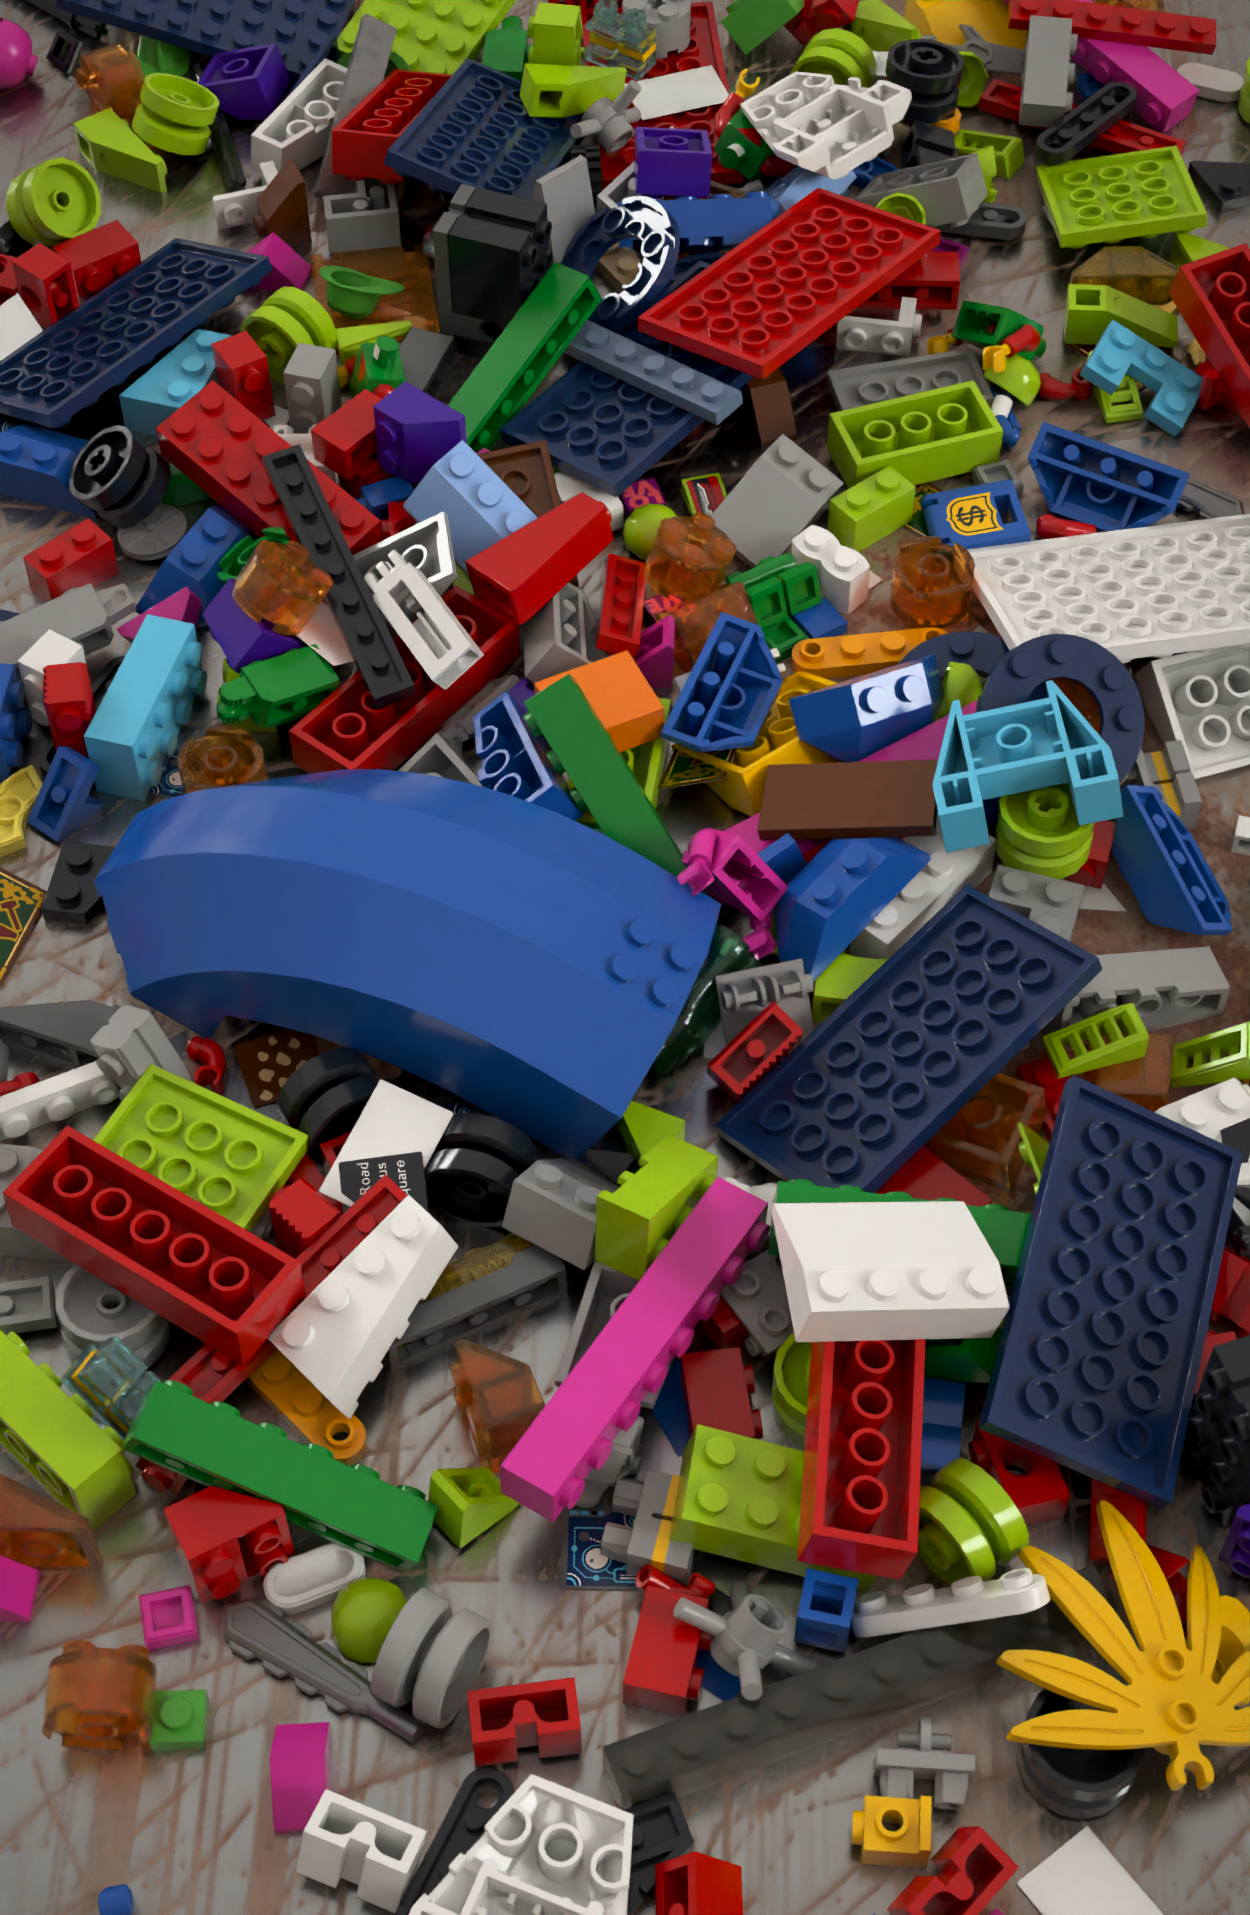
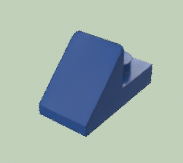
(64, 795)

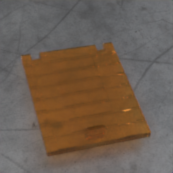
(392, 264)

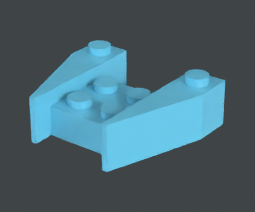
(1020, 752)

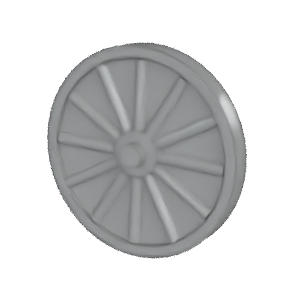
(155, 535)

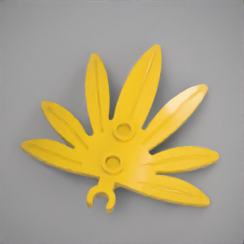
(1169, 1687)

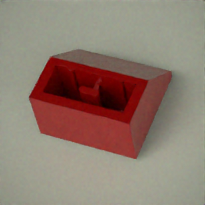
(227, 1539)

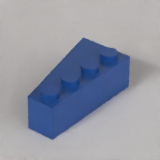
(714, 222)
(517, 760)

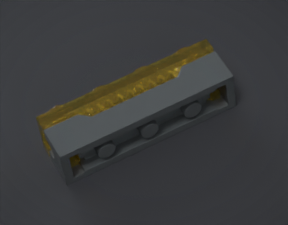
(478, 1293)

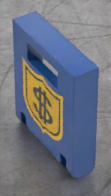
(973, 515)

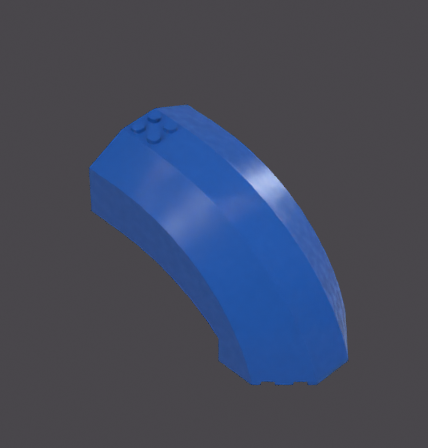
(419, 930)

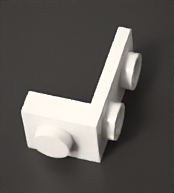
(241, 206)
(879, 334)

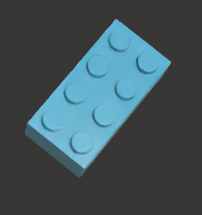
(146, 707)

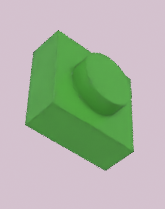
(179, 1720)

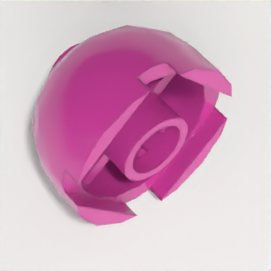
(15, 55)

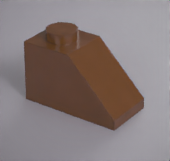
(284, 207)
(768, 408)

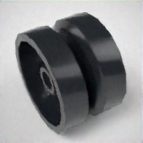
(931, 74)
(119, 477)
(327, 1096)
(476, 1167)
(1075, 1780)

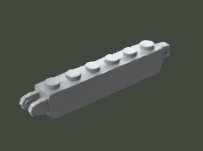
(77, 615)

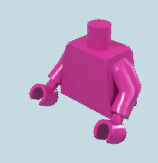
(736, 877)

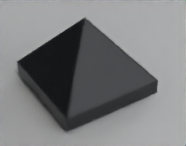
(65, 50)

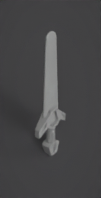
(994, 56)

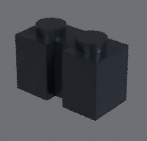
(927, 145)

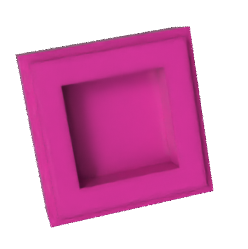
(168, 1617)

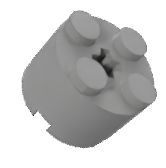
(671, 22)

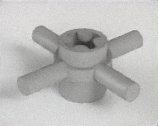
(609, 121)
(746, 1637)

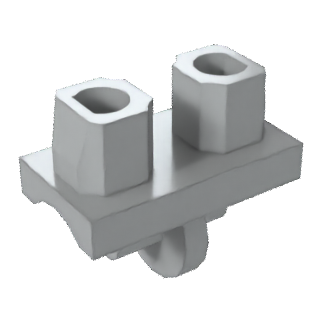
(948, 1770)

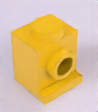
(902, 1848)

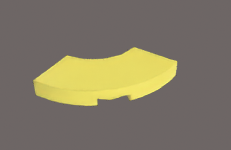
(16, 802)

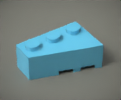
(170, 382)

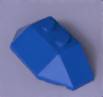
(38, 467)
(1102, 482)
(196, 560)
(726, 690)
(869, 710)
(1167, 866)
(841, 896)

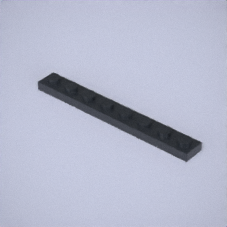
(349, 595)

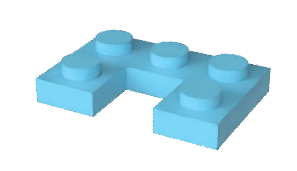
(1124, 353)

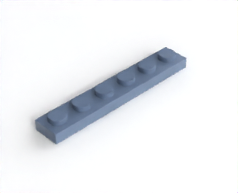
(654, 373)

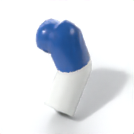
(1001, 408)

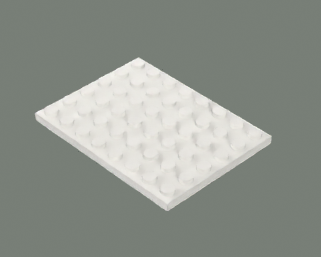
(1125, 588)

